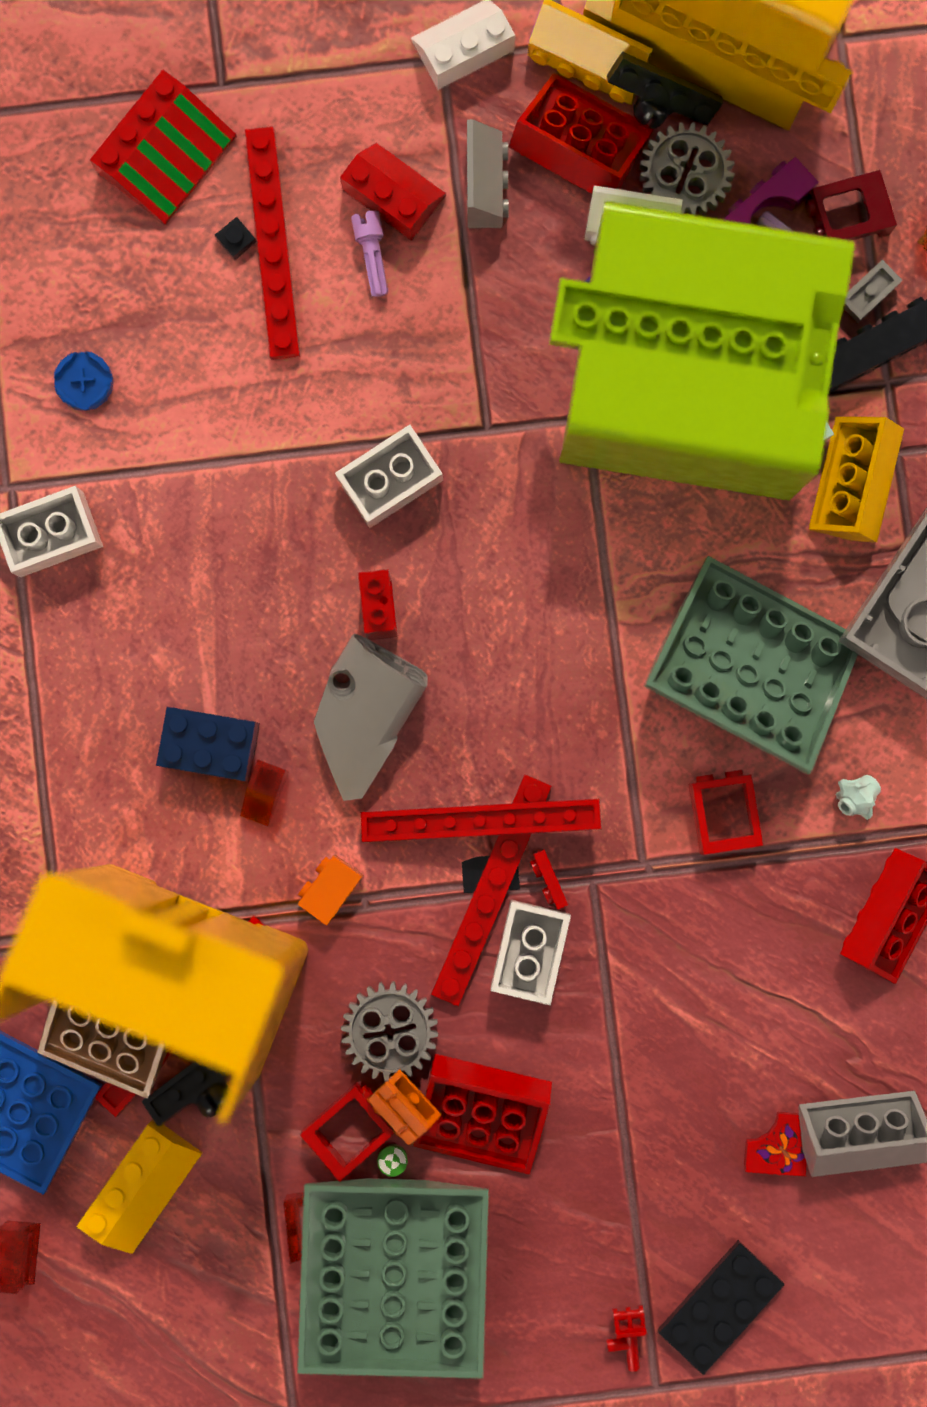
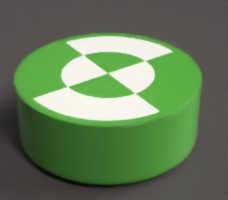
(392, 1160)

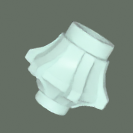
(858, 796)

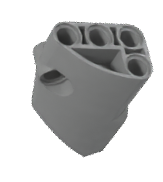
(363, 716)

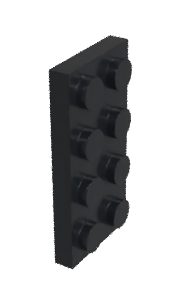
(720, 1307)

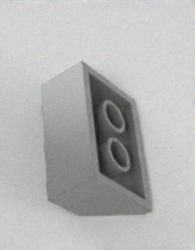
(486, 176)

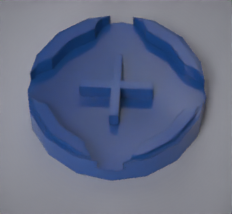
(83, 380)

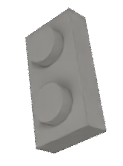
(871, 291)

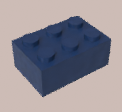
(207, 744)

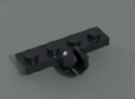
(662, 93)
(196, 1084)

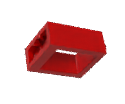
(377, 604)
(731, 843)
(325, 1150)

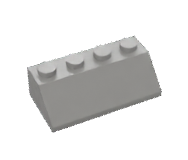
(863, 1133)

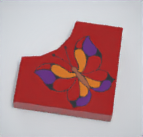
(778, 1149)

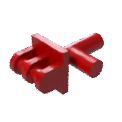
(627, 1327)

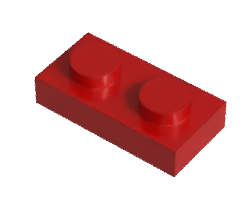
(553, 891)

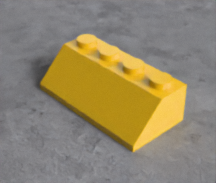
(582, 48)
(856, 478)
(139, 1188)

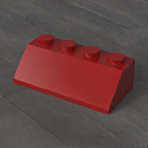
(891, 918)

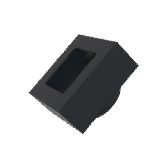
(235, 238)

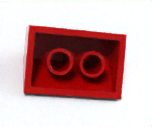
(392, 189)

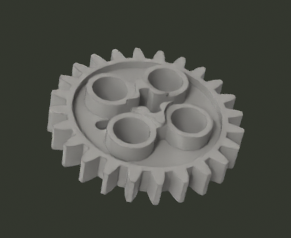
(711, 180)
(383, 1003)

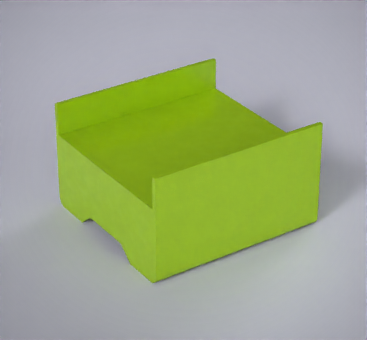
(702, 350)

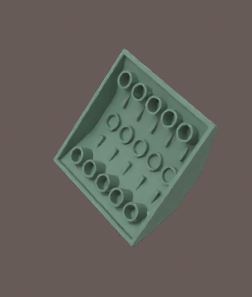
(754, 664)
(393, 1278)

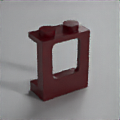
(876, 201)

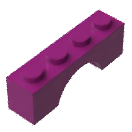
(785, 189)

